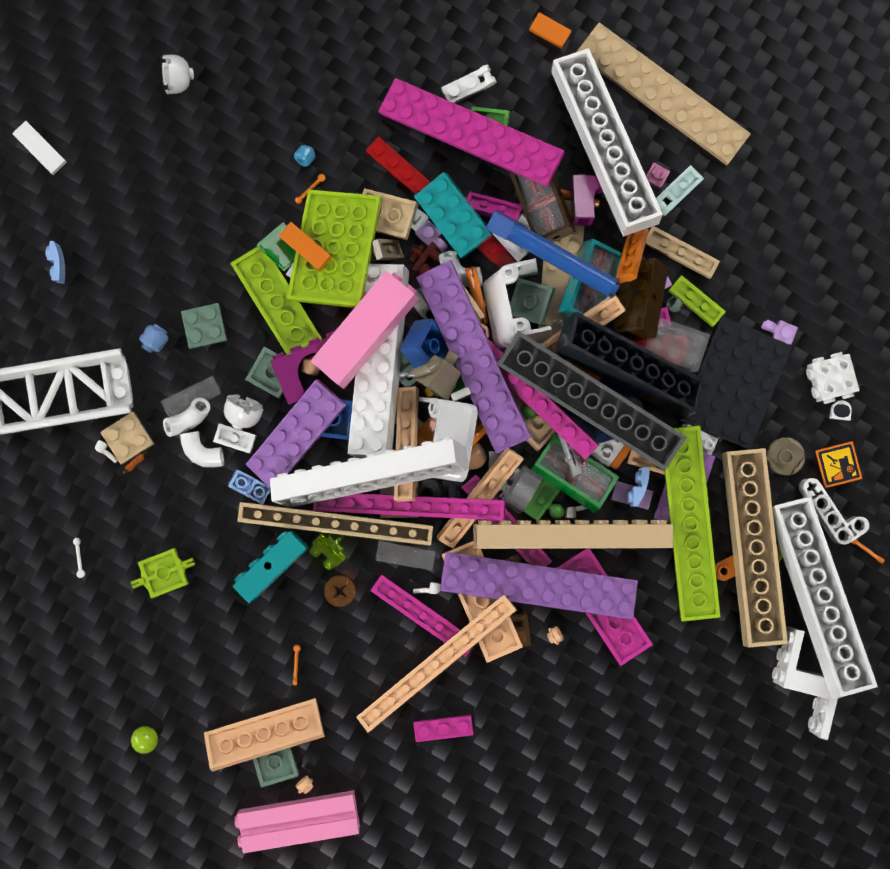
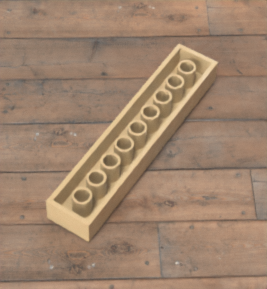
(576, 535)
(754, 548)

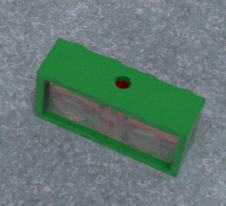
(587, 490)

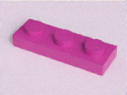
(487, 205)
(443, 728)

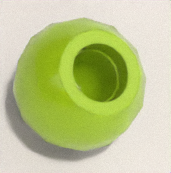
(144, 739)

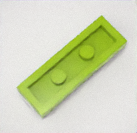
(697, 301)

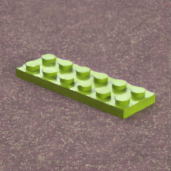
(269, 293)

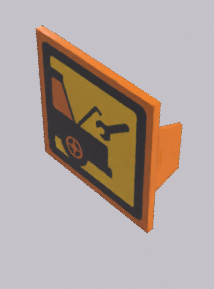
(838, 464)

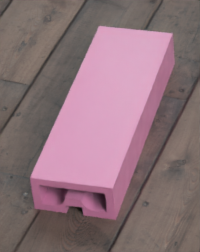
(365, 329)
(297, 821)

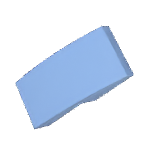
(55, 255)
(249, 486)
(636, 494)

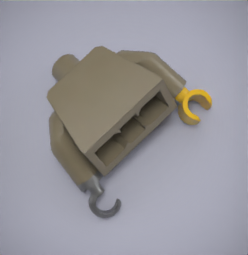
(437, 375)

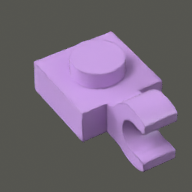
(430, 233)
(781, 331)

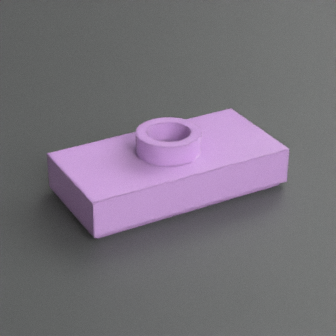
(620, 494)

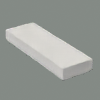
(39, 147)

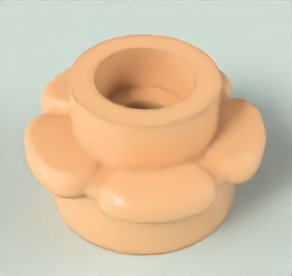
(555, 635)
(304, 785)

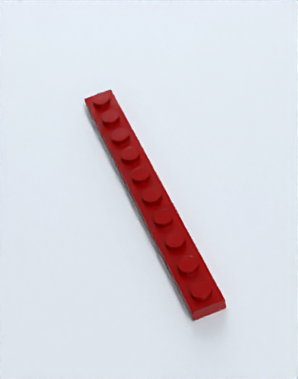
(416, 182)

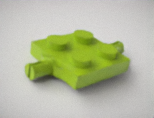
(163, 573)

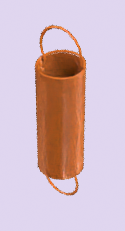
(137, 460)

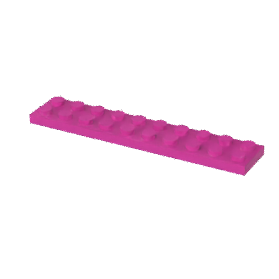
(471, 132)

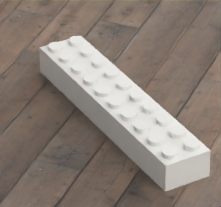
(606, 142)
(377, 384)
(369, 473)
(822, 599)

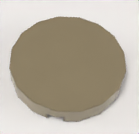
(785, 456)

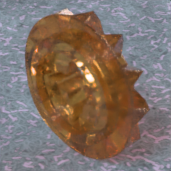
(340, 600)

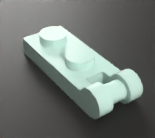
(679, 189)

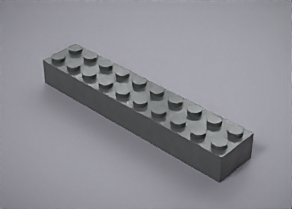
(591, 400)

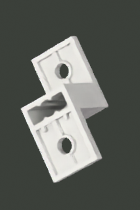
(805, 681)

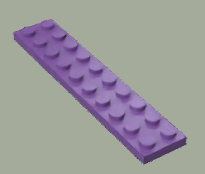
(476, 358)
(539, 585)

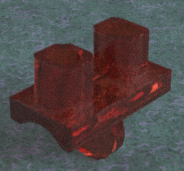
(421, 266)

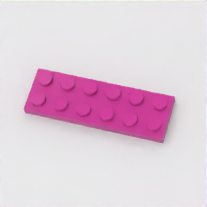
(622, 636)

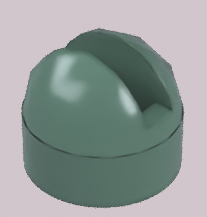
(674, 303)

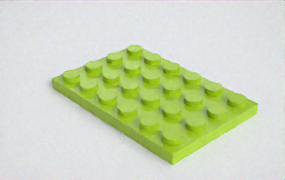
(345, 229)

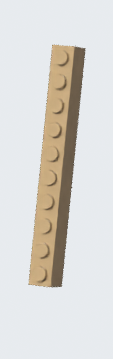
(335, 523)

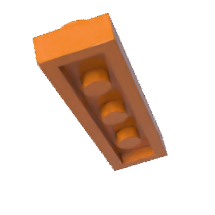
(632, 256)

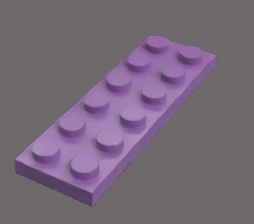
(296, 432)

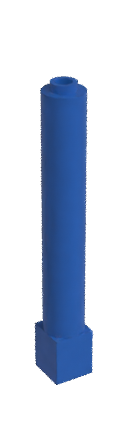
(511, 230)

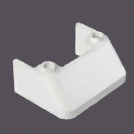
(498, 306)
(453, 421)

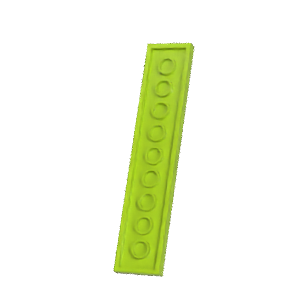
(692, 530)

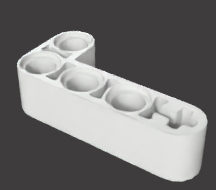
(828, 508)

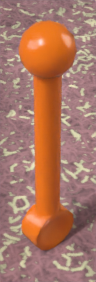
(321, 178)
(878, 558)
(296, 648)

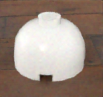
(176, 74)
(242, 412)

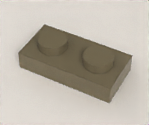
(387, 249)

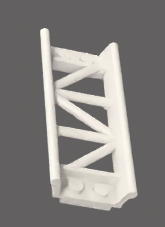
(116, 390)

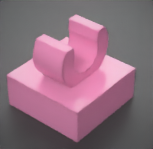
(657, 175)

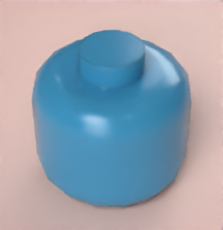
(304, 155)

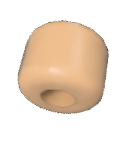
(308, 367)

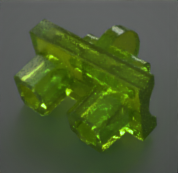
(330, 549)

